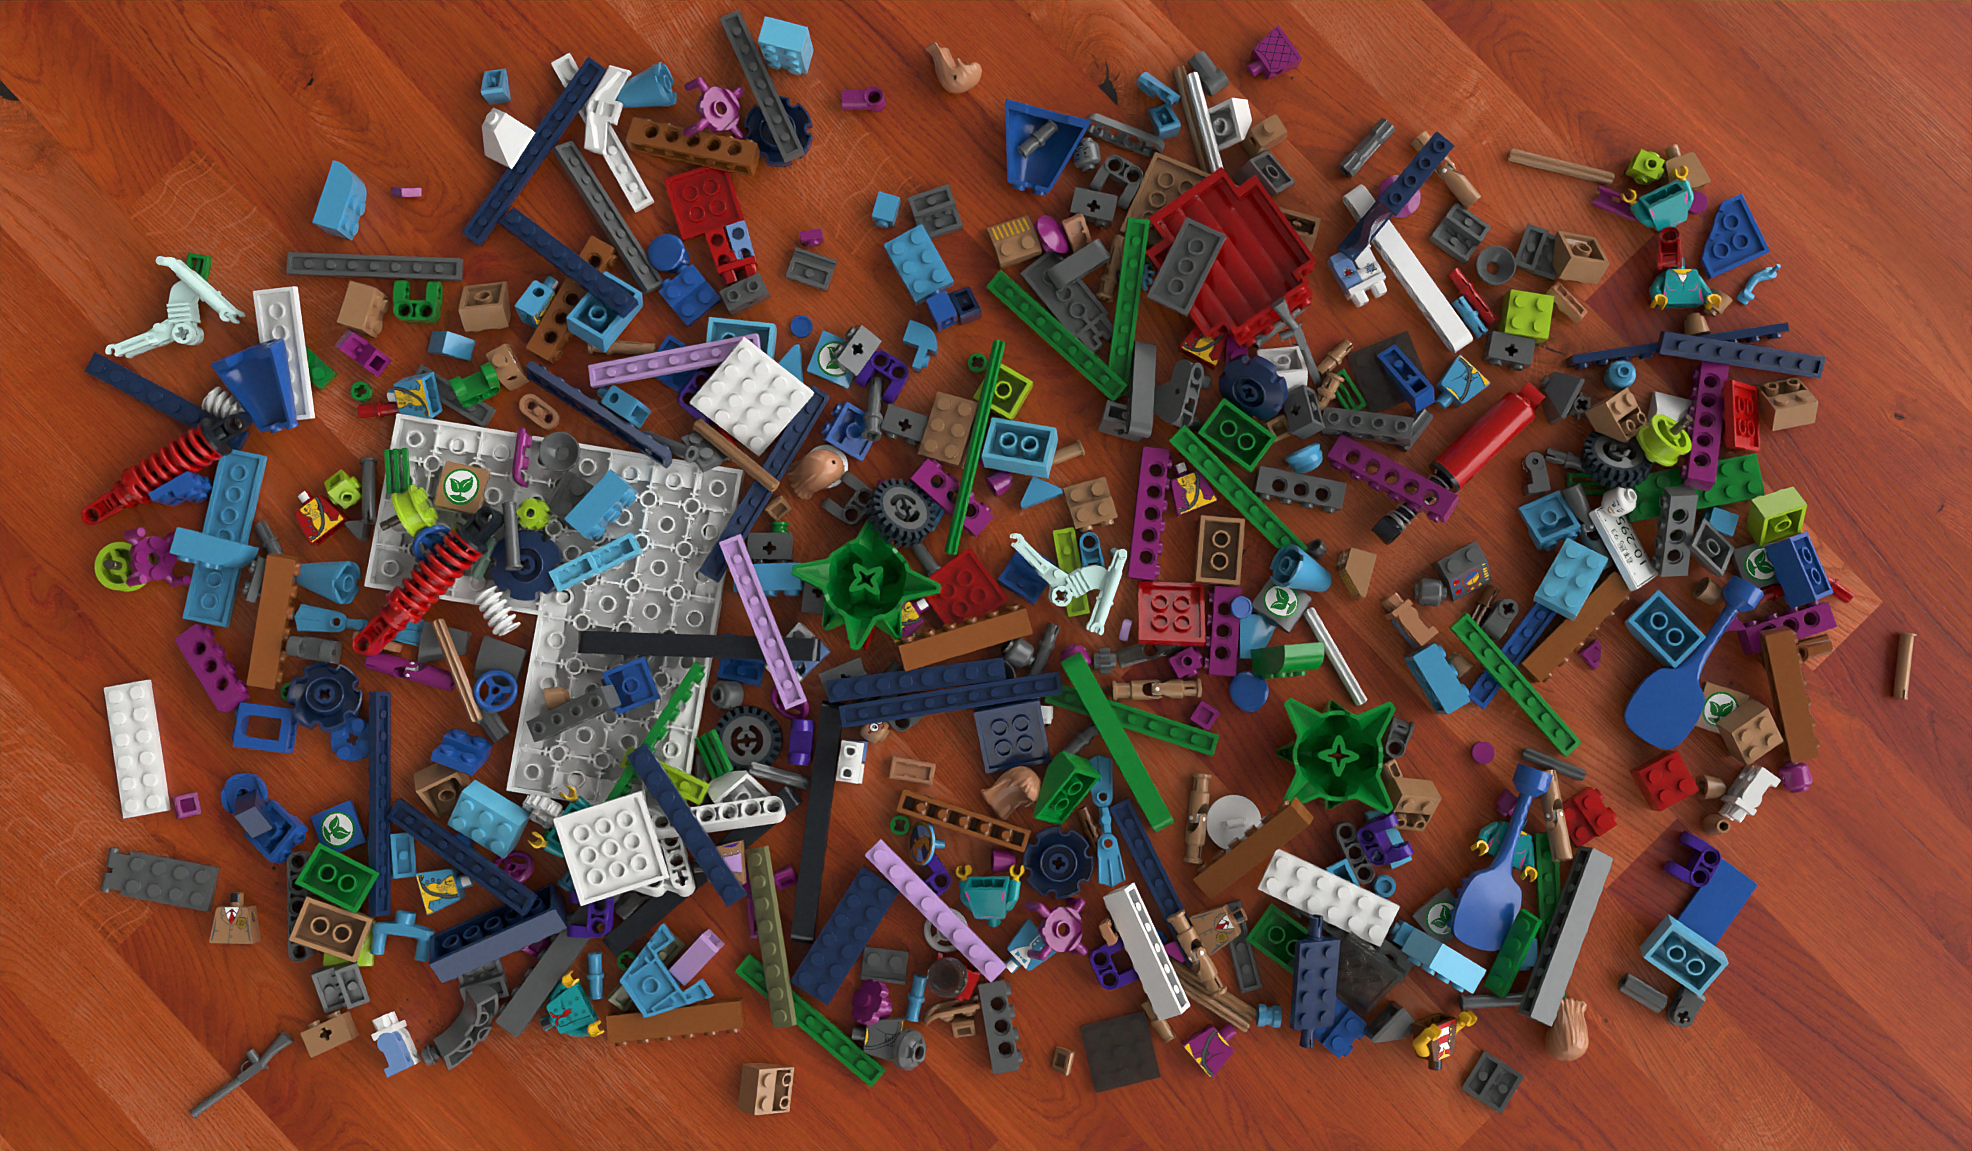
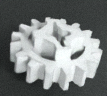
(542, 810)

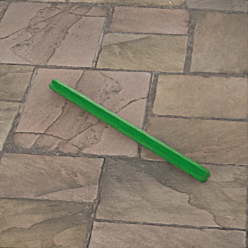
(974, 447)

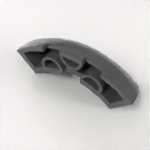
(469, 1027)

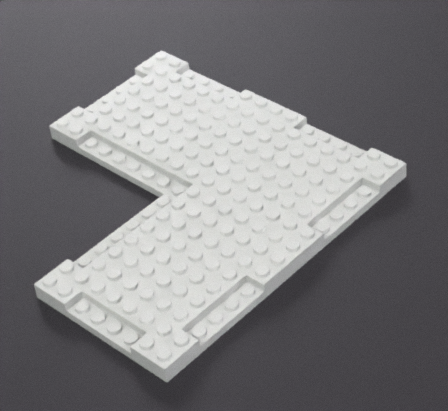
(660, 591)

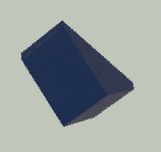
(966, 305)
(253, 814)

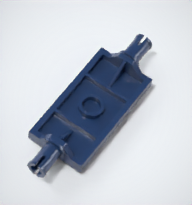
(1314, 982)

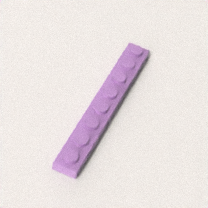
(665, 362)
(763, 621)
(935, 910)

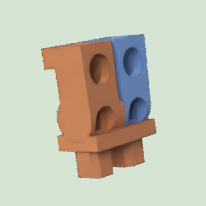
(1406, 621)

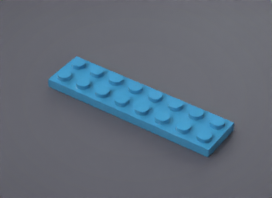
(231, 518)

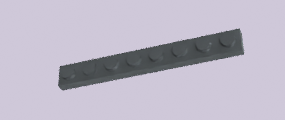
(762, 86)
(608, 216)
(374, 266)

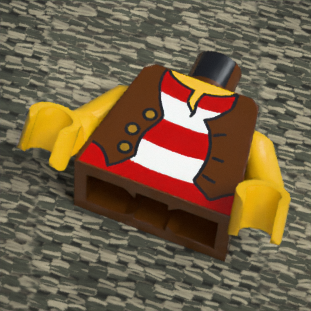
(1436, 1036)

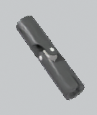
(1580, 508)

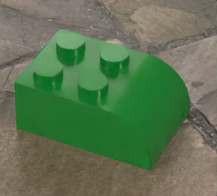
(1236, 436)
(1287, 660)

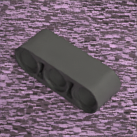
(1079, 265)
(1345, 844)

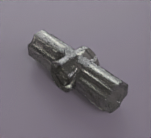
(1135, 654)
(631, 902)

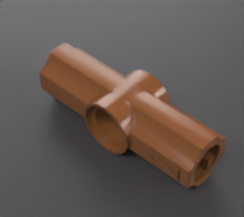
(1809, 648)

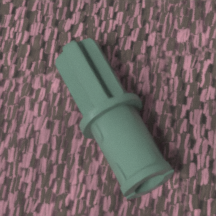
(484, 561)

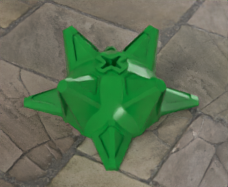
(865, 586)
(1340, 732)

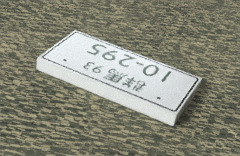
(1624, 548)

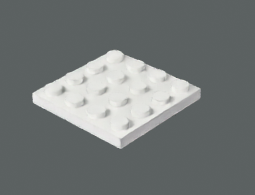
(751, 396)
(611, 848)

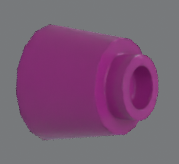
(999, 482)
(1506, 803)
(1001, 860)

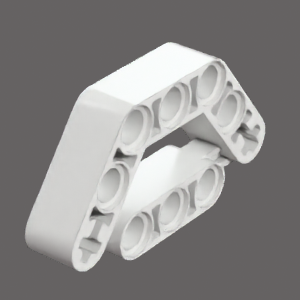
(674, 882)

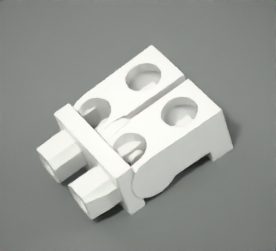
(1747, 792)

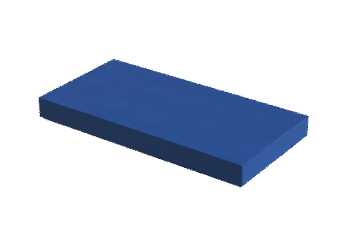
(1718, 903)

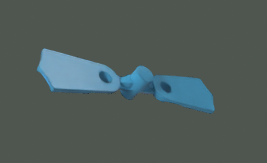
(321, 620)
(1109, 861)

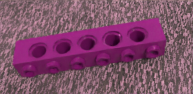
(1346, 448)
(1149, 457)
(1693, 475)

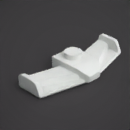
(604, 109)

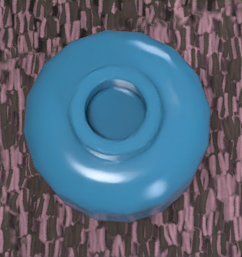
(1619, 375)

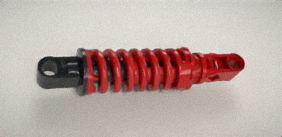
(208, 441)
(432, 580)

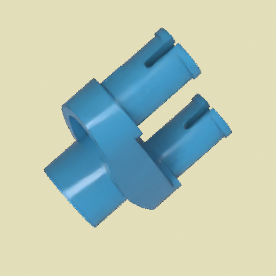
(403, 926)

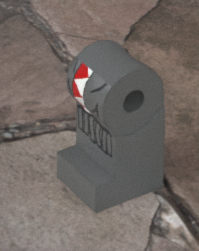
(1536, 474)

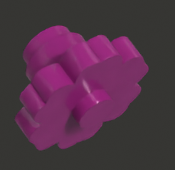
(871, 1002)

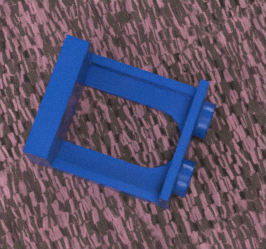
(287, 730)

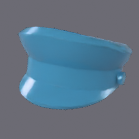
(1305, 458)

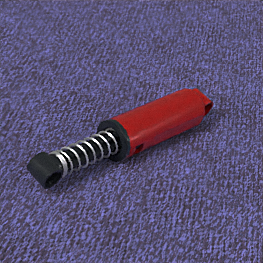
(1470, 453)

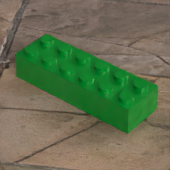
(1736, 481)

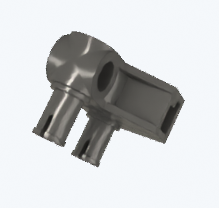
(1184, 385)

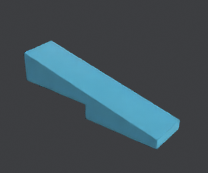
(596, 562)

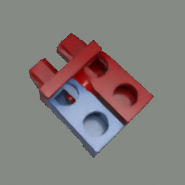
(734, 259)

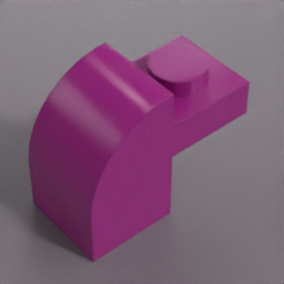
(363, 352)

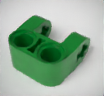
(402, 300)
(476, 386)

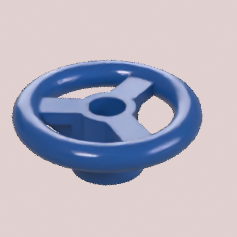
(430, 537)
(495, 698)

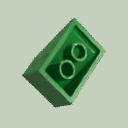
(1064, 787)
(337, 878)
(1277, 936)

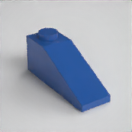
(1407, 378)

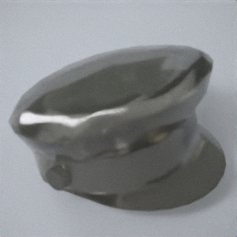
(947, 977)

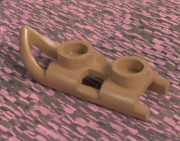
(947, 1012)

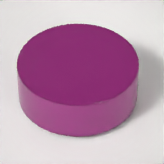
(1699, 203)
(1482, 752)

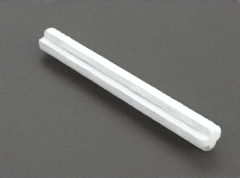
(1204, 121)
(1335, 656)

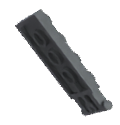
(1073, 307)
(161, 879)

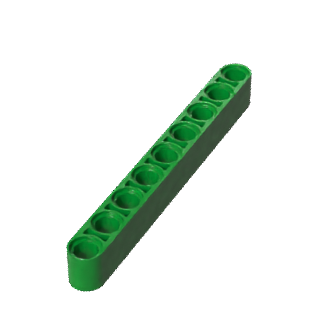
(1117, 742)

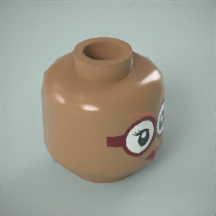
(874, 732)

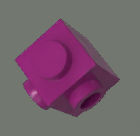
(1185, 663)

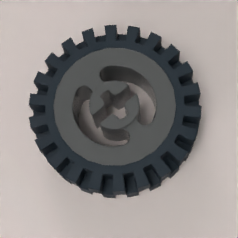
(1614, 460)
(893, 519)
(745, 717)

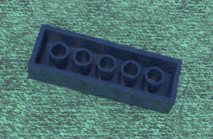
(496, 934)
(845, 935)

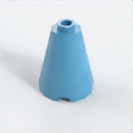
(649, 89)
(1298, 570)
(331, 580)

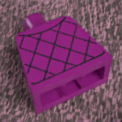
(1273, 55)

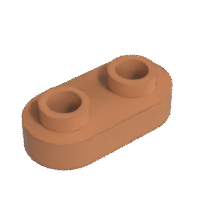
(540, 411)

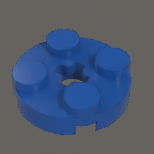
(340, 740)
(236, 784)

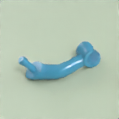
(1765, 274)

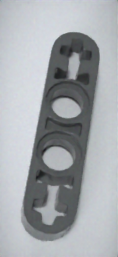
(1125, 132)

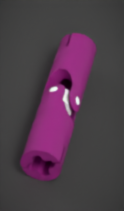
(414, 671)

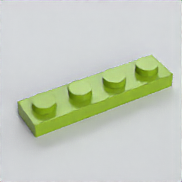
(1068, 561)
(688, 785)

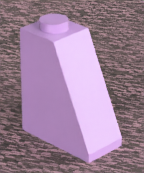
(696, 957)

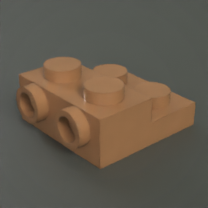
(1090, 504)

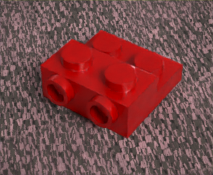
(1587, 816)

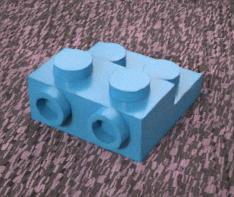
(1549, 521)

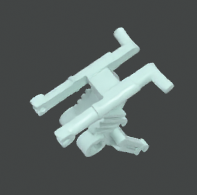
(182, 313)
(1078, 581)

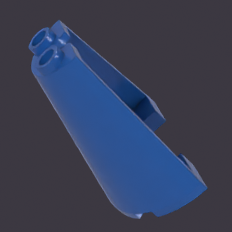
(1046, 163)
(261, 384)

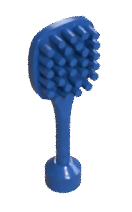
(1671, 698)
(1491, 896)

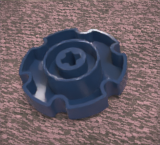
(761, 134)
(1253, 386)
(526, 583)
(329, 713)
(1065, 879)

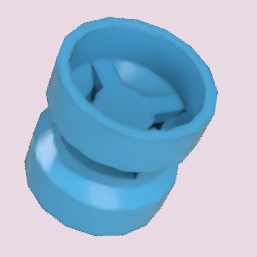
(1268, 1015)

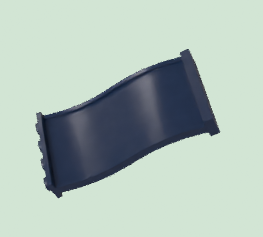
(1396, 195)

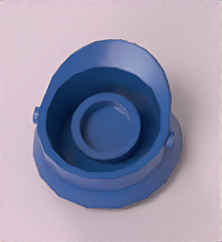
(668, 253)
(1248, 691)

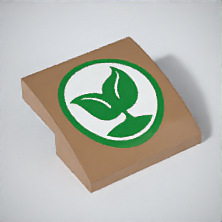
(461, 488)
(1718, 704)

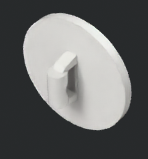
(1231, 818)

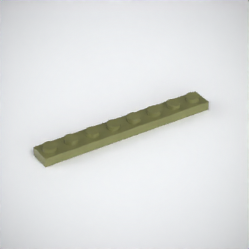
(771, 937)

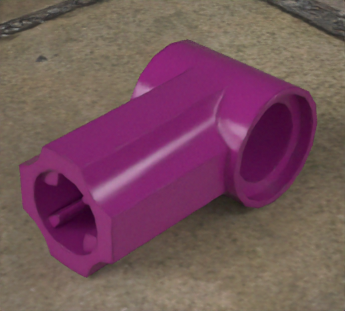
(861, 99)

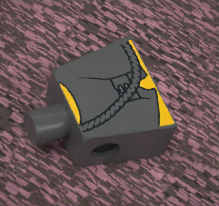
(880, 1036)

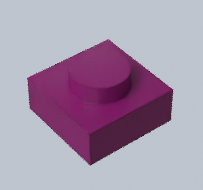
(812, 238)
(1204, 715)

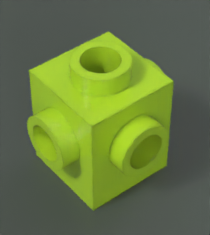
(1645, 167)
(343, 489)
(540, 517)

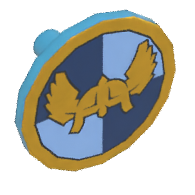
(923, 843)

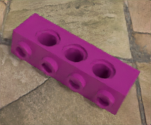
(922, 477)
(1819, 616)
(191, 644)
(1212, 664)

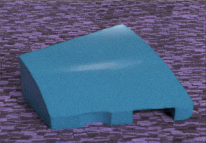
(1154, 87)
(1253, 634)

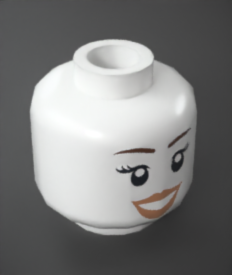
(1619, 501)

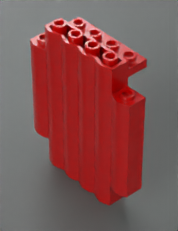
(1254, 265)

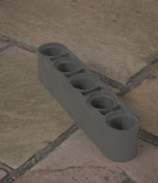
(1141, 390)
(294, 895)

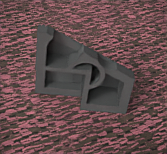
(430, 648)

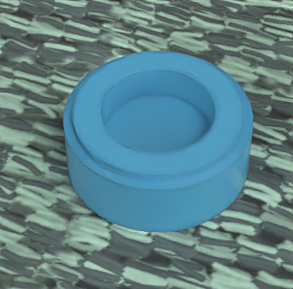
(1384, 885)

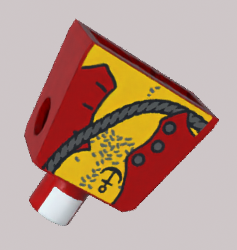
(1201, 350)
(319, 517)

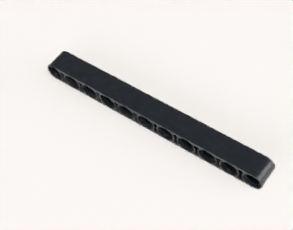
(690, 645)
(817, 823)
(660, 906)

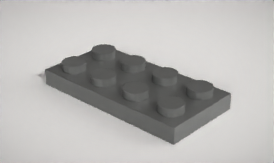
(1186, 266)

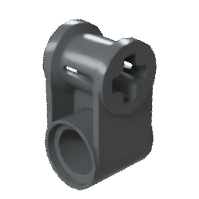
(1496, 621)
(1398, 736)
(1685, 1003)

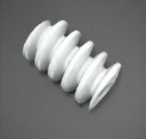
(221, 404)
(496, 612)

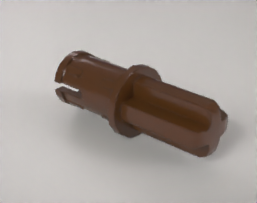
(1484, 604)

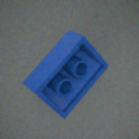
(1798, 570)

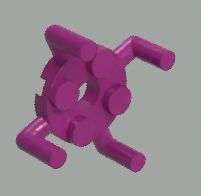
(707, 109)
(164, 561)
(1049, 928)

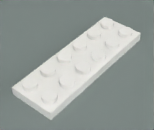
(280, 317)
(137, 749)
(1328, 895)

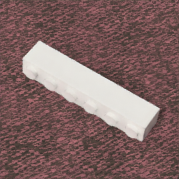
(1146, 951)

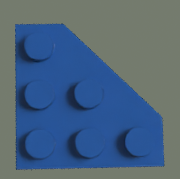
(1732, 238)

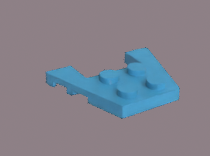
(653, 985)

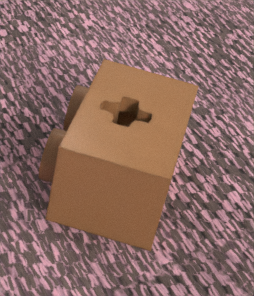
(319, 1041)

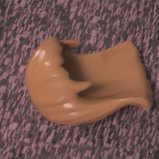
(952, 77)
(815, 472)
(1011, 790)
(1569, 1033)

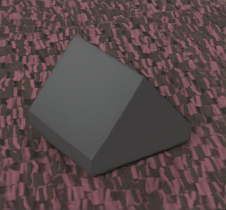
(359, 529)

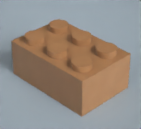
(949, 430)
(1218, 550)
(331, 928)

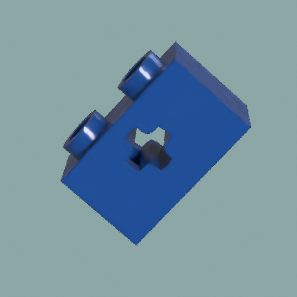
(941, 310)

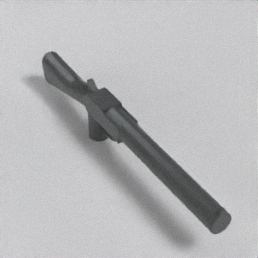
(1281, 308)
(259, 1064)

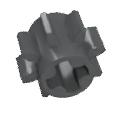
(1585, 405)
(1104, 661)

